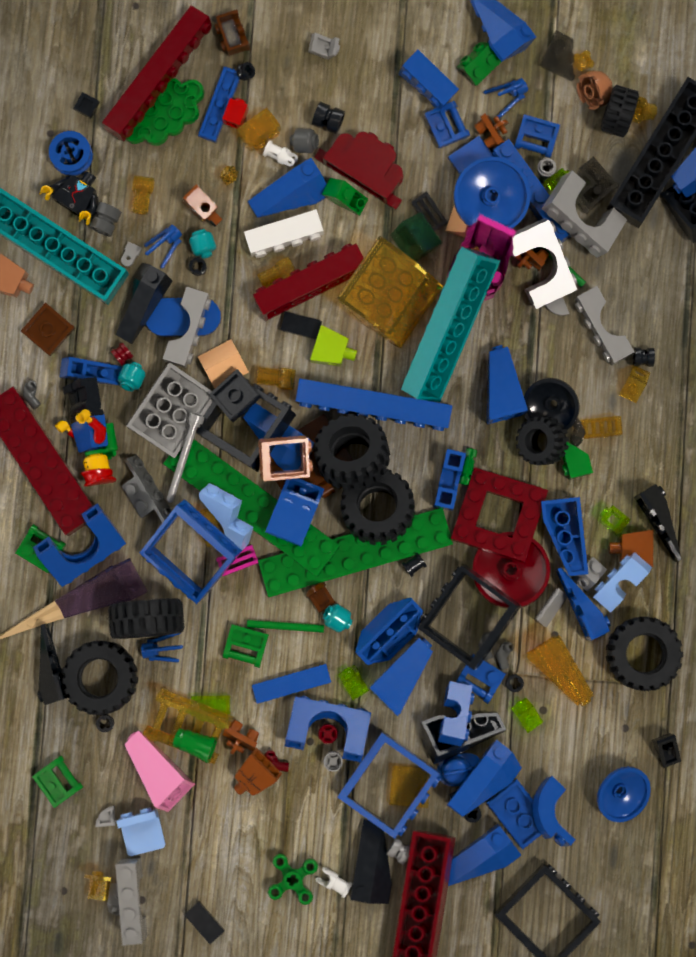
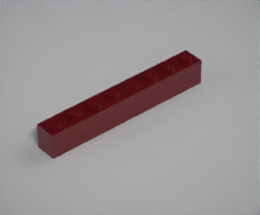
(157, 73)

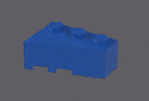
(428, 80)

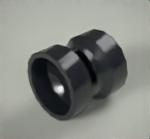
(643, 357)

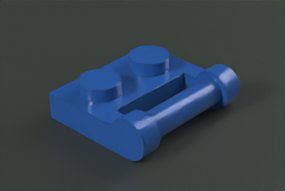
(441, 127)
(539, 130)
(485, 673)

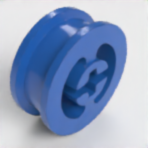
(59, 158)

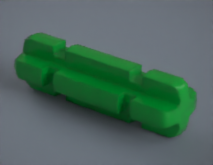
(468, 466)

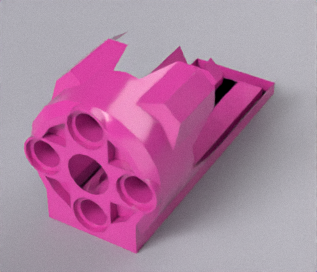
(493, 240)

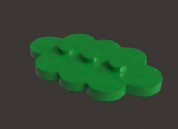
(170, 113)

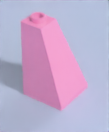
(159, 774)

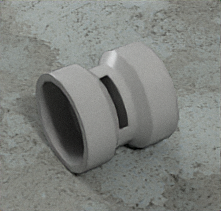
(335, 763)
(403, 853)

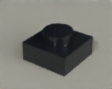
(86, 105)

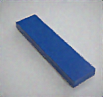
(224, 91)
(291, 683)

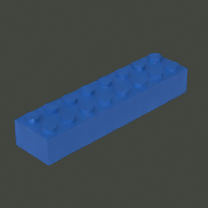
(373, 403)

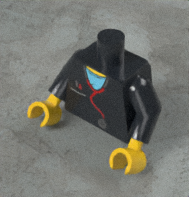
(75, 195)

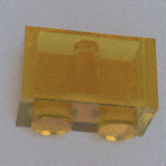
(259, 130)

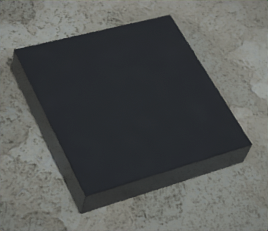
(235, 395)

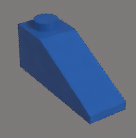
(77, 368)

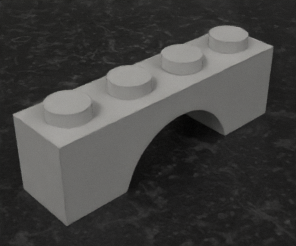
(614, 347)
(180, 350)

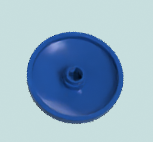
(493, 190)

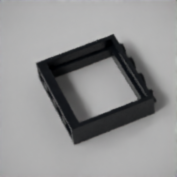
(275, 431)
(437, 605)
(501, 912)

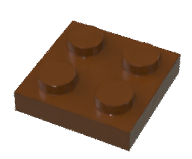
(47, 329)

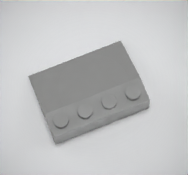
(166, 409)

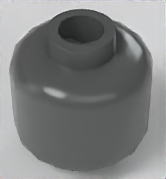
(304, 140)

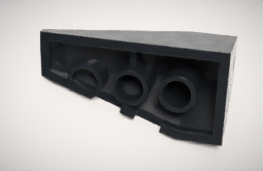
(143, 296)
(657, 512)
(50, 670)
(481, 728)
(372, 872)

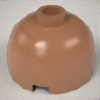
(594, 89)

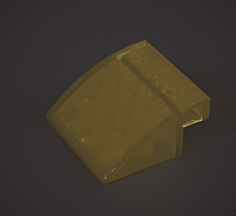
(389, 292)

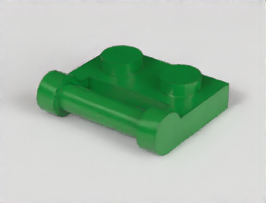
(26, 548)
(247, 639)
(51, 784)

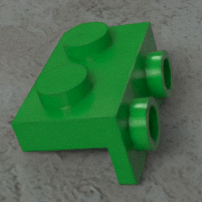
(479, 63)

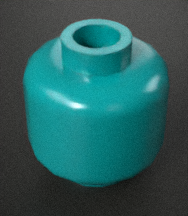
(202, 243)
(131, 376)
(337, 618)

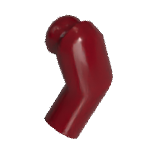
(281, 766)

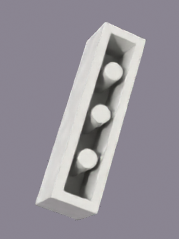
(284, 233)

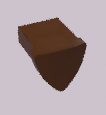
(320, 596)

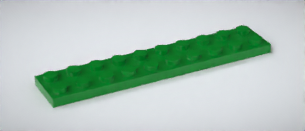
(256, 506)
(427, 533)

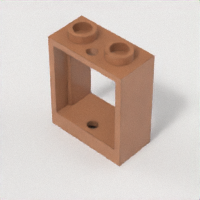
(264, 458)

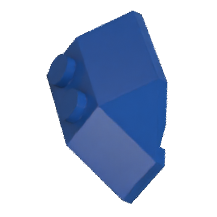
(389, 631)

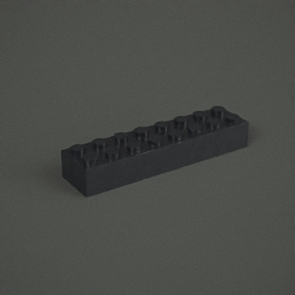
(658, 157)

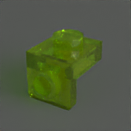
(353, 682)
(527, 715)

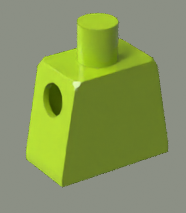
(331, 348)

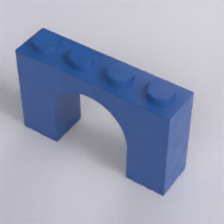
(68, 567)
(308, 711)

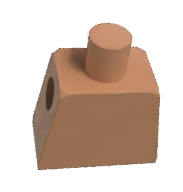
(13, 278)

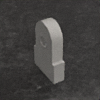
(131, 251)

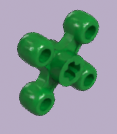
(298, 885)

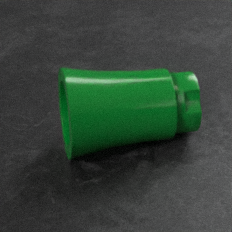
(195, 744)

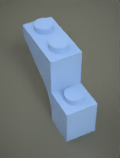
(226, 510)

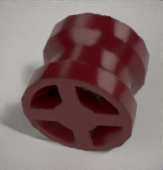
(122, 353)
(329, 734)

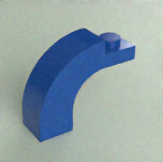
(544, 812)

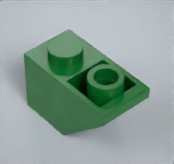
(345, 196)
(576, 463)

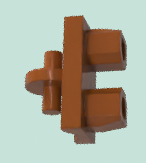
(487, 124)
(530, 257)
(248, 741)

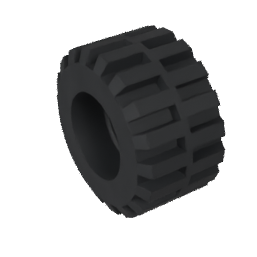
(619, 111)
(555, 440)

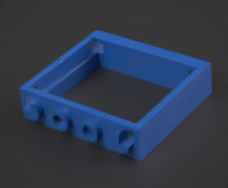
(208, 532)
(421, 797)

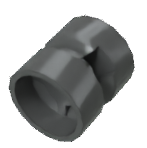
(105, 218)

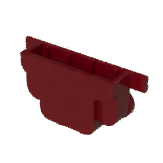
(366, 164)

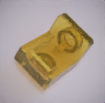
(98, 886)

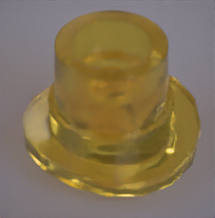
(644, 110)

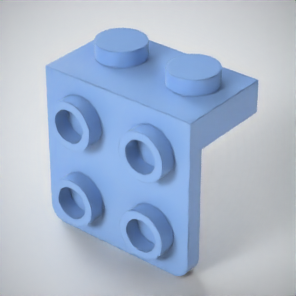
(141, 831)

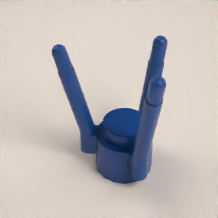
(516, 88)
(169, 235)
(150, 649)

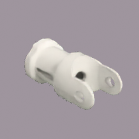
(280, 154)
(335, 882)

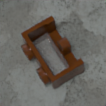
(232, 32)

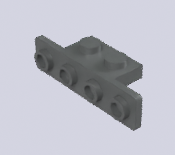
(144, 492)

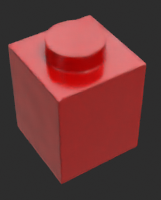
(235, 113)

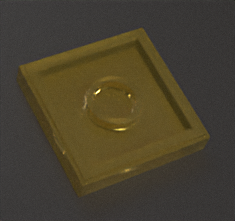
(407, 784)

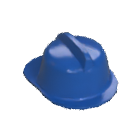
(457, 768)

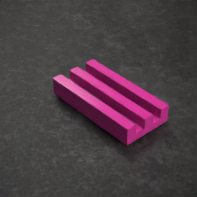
(252, 554)

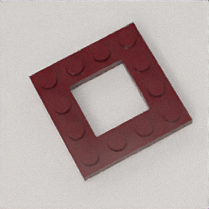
(488, 482)

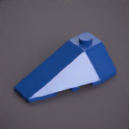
(506, 31)
(295, 189)
(285, 455)
(566, 530)
(588, 615)
(489, 776)
(484, 855)

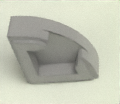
(558, 307)
(106, 817)

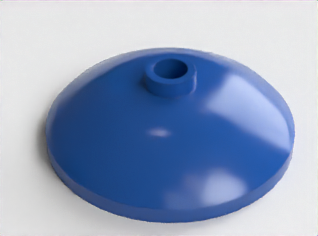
(623, 794)

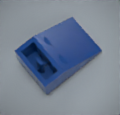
(294, 510)

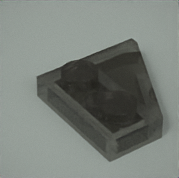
(560, 56)

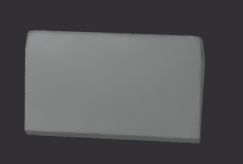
(551, 607)

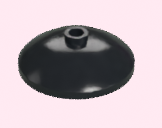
(540, 397)

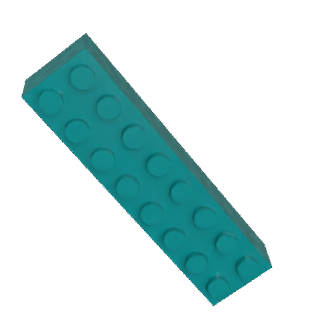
(59, 249)
(450, 324)

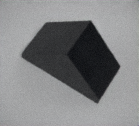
(667, 749)

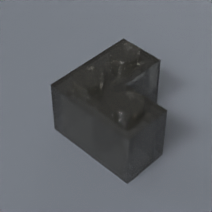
(598, 185)

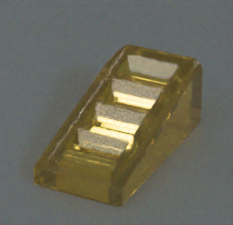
(618, 427)

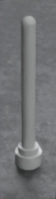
(194, 422)

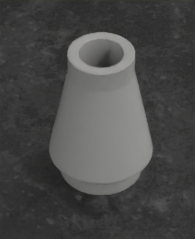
(547, 164)

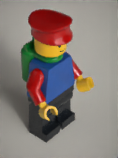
(90, 431)

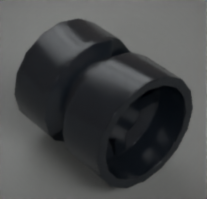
(328, 117)

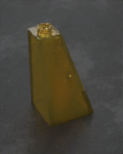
(560, 669)

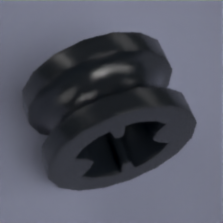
(249, 68)
(196, 272)
(519, 679)
(106, 729)

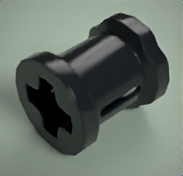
(414, 564)

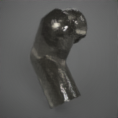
(577, 434)

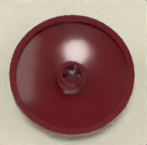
(518, 580)

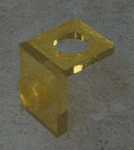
(635, 384)

